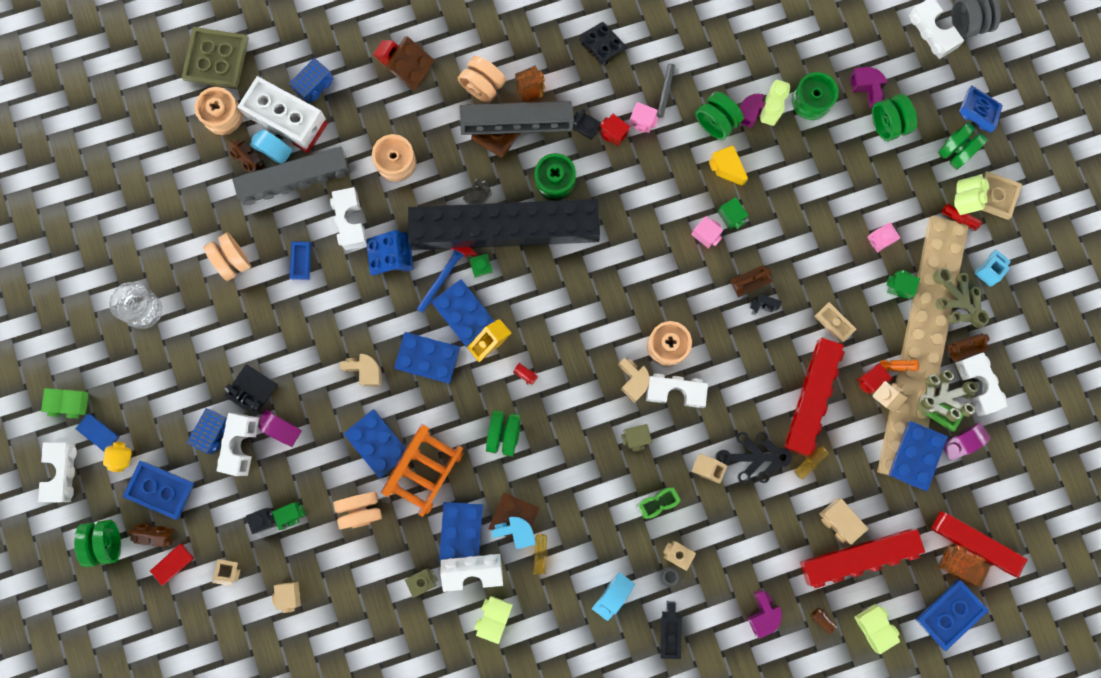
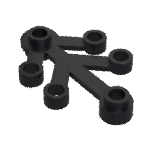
(757, 457)

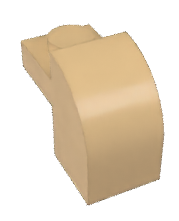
(369, 370)
(639, 379)

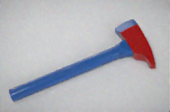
(458, 253)

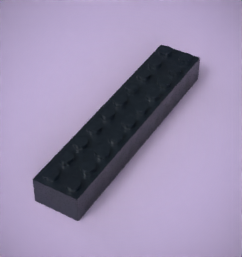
(503, 224)

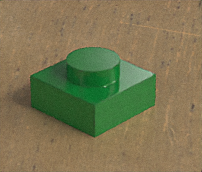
(481, 265)

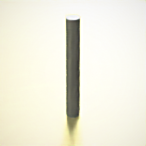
(665, 90)

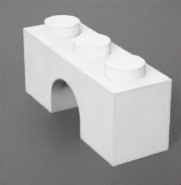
(941, 41)
(345, 203)
(694, 391)
(990, 397)
(62, 457)
(231, 457)
(485, 567)

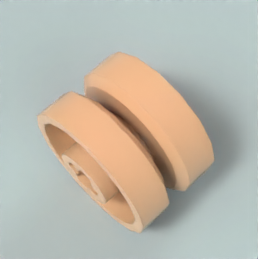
(481, 79)
(218, 111)
(393, 147)
(227, 256)
(677, 336)
(357, 510)

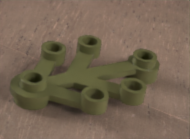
(976, 315)
(928, 403)

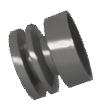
(975, 16)

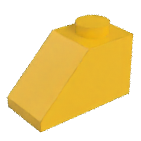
(728, 165)
(489, 339)

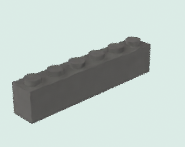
(516, 117)
(291, 176)

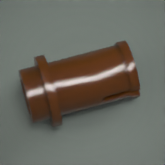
(823, 620)

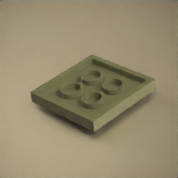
(215, 57)

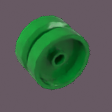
(815, 96)
(719, 115)
(894, 117)
(962, 145)
(555, 176)
(504, 433)
(97, 543)

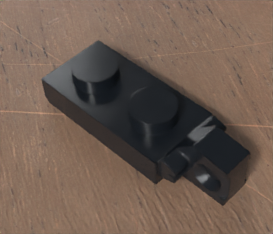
(670, 632)

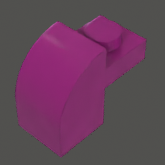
(868, 80)
(751, 108)
(278, 428)
(967, 441)
(768, 618)

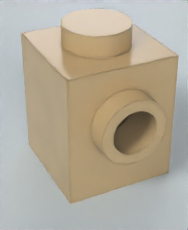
(890, 396)
(709, 468)
(679, 555)
(226, 572)
(286, 596)

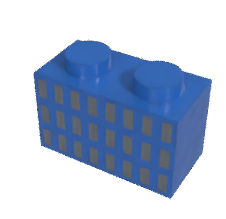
(311, 81)
(208, 432)

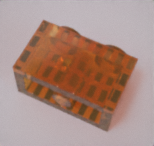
(530, 84)
(964, 566)

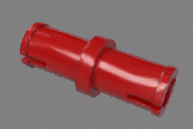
(966, 219)

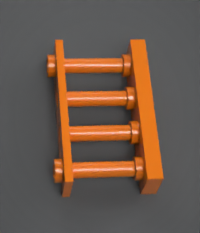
(402, 469)

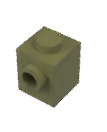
(636, 437)
(421, 582)

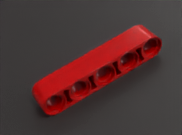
(979, 544)

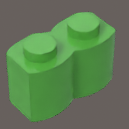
(64, 402)
(653, 506)

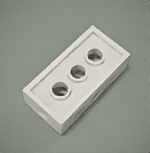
(281, 112)

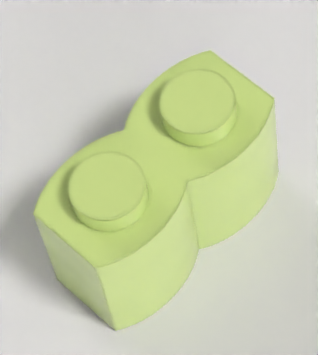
(775, 102)
(971, 194)
(493, 620)
(877, 628)

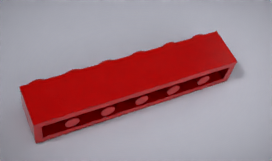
(814, 396)
(862, 557)

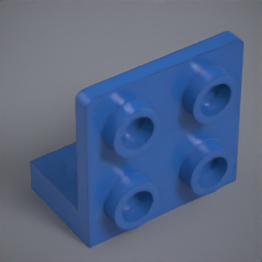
(389, 252)

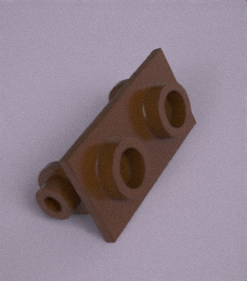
(240, 150)
(751, 280)
(968, 347)
(142, 534)

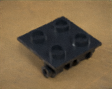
(602, 42)
(250, 390)

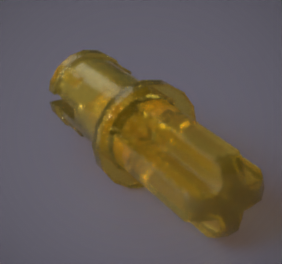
(811, 462)
(540, 554)

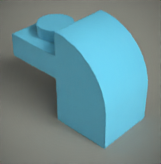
(271, 146)
(993, 268)
(521, 531)
(614, 596)

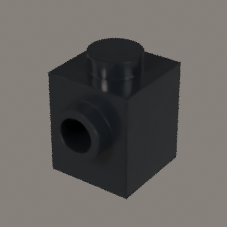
(261, 521)

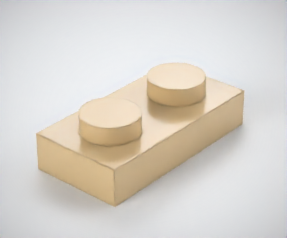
(835, 322)

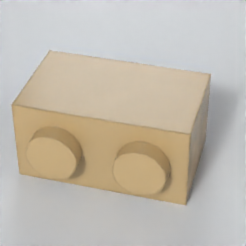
(843, 521)

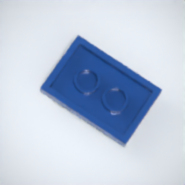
(981, 109)
(462, 312)
(427, 358)
(376, 443)
(917, 456)
(158, 490)
(460, 530)
(952, 615)

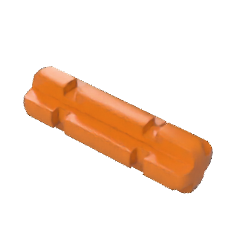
(900, 365)

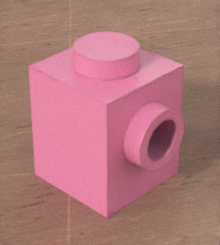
(643, 118)
(708, 232)
(883, 237)

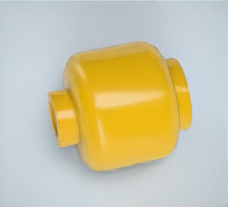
(117, 457)

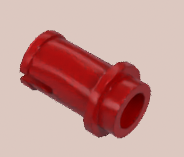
(526, 374)

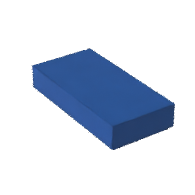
(300, 260)
(96, 432)

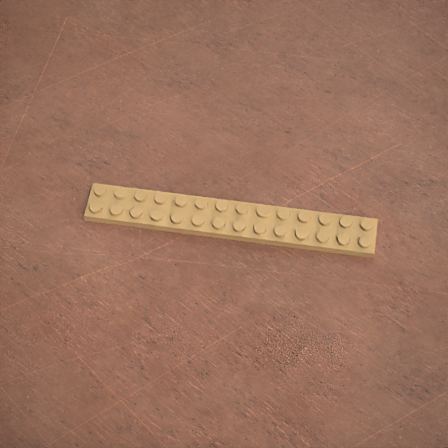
(925, 329)

